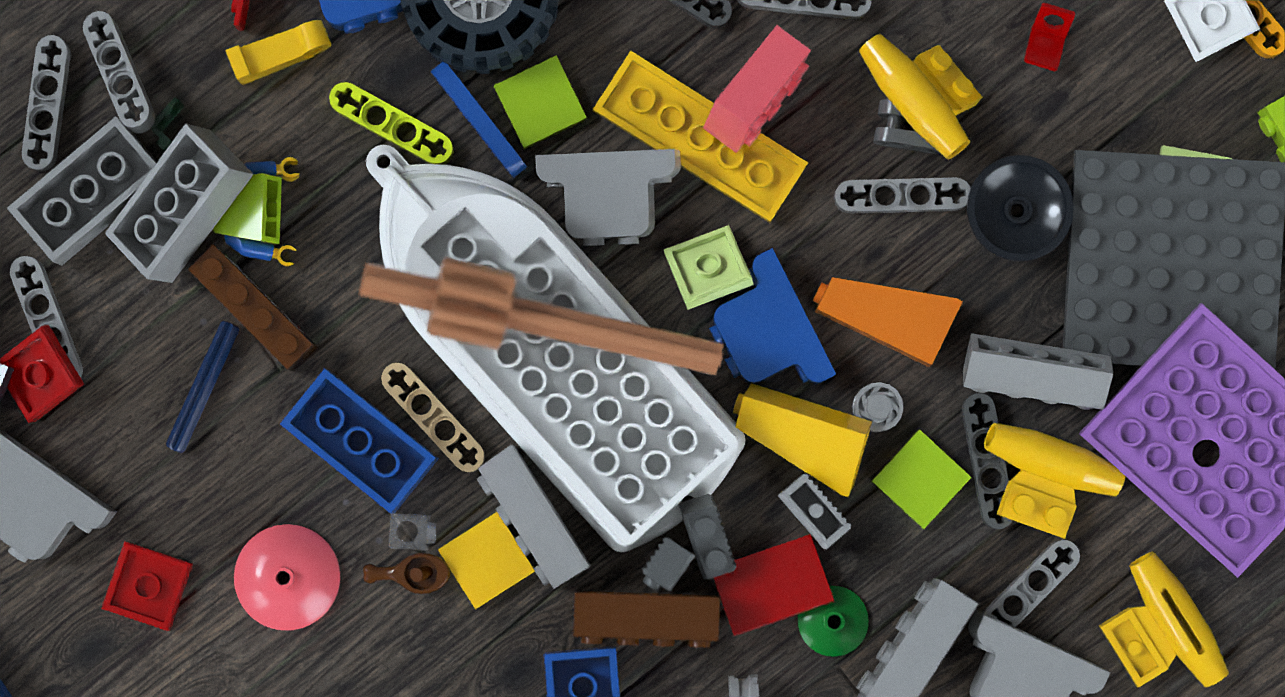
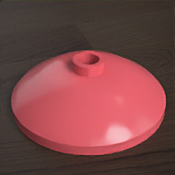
(312, 573)

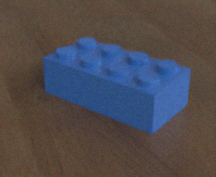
(359, 441)
(582, 673)

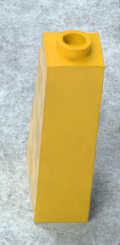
(806, 434)

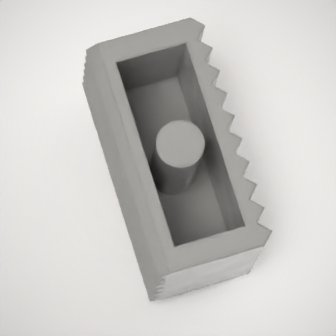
(814, 511)

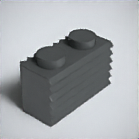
(707, 536)
(666, 565)

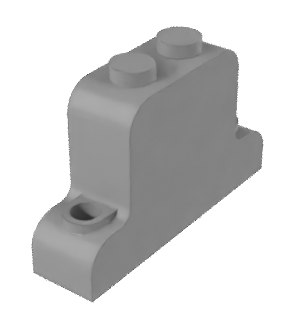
(609, 191)
(41, 503)
(1026, 665)

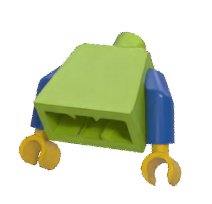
(253, 218)

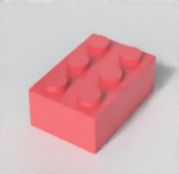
(758, 90)

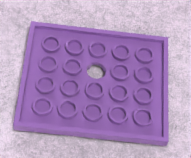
(1195, 390)

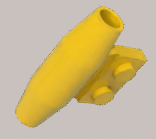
(924, 91)
(1048, 474)
(1165, 627)

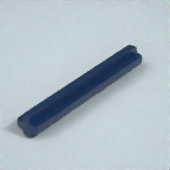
(202, 386)

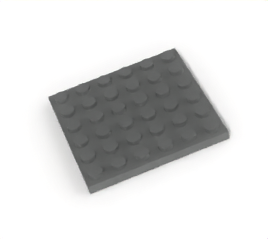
(1163, 238)

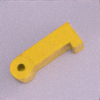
(278, 51)

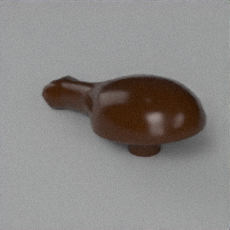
(416, 573)

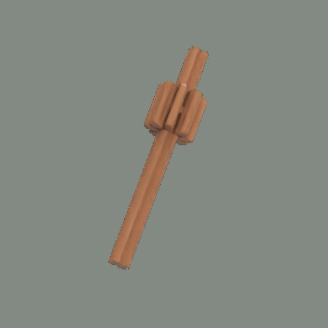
(479, 304)

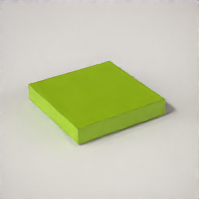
(540, 102)
(921, 479)

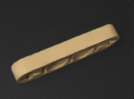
(430, 420)

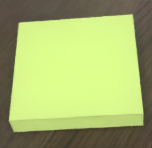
(708, 267)

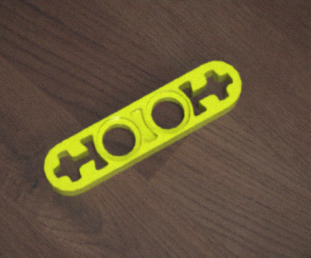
(392, 122)

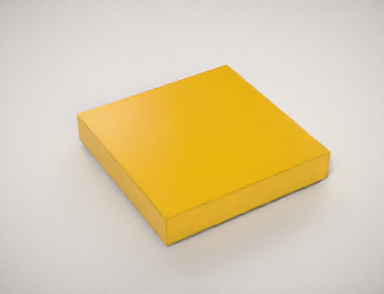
(486, 560)

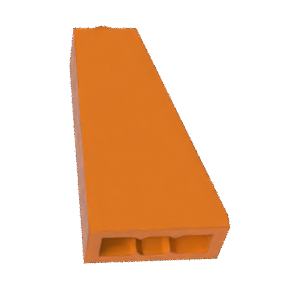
(894, 317)

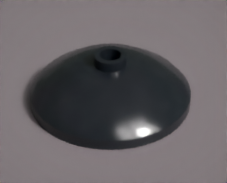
(1040, 194)

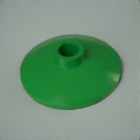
(839, 640)

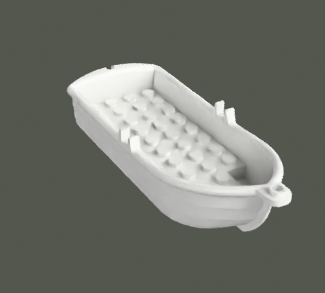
(602, 425)

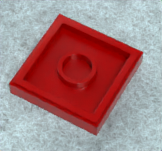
(40, 374)
(147, 586)

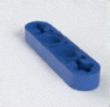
(478, 119)

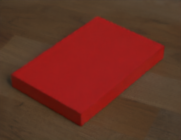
(773, 585)

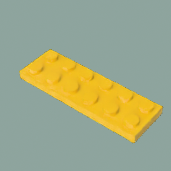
(673, 116)

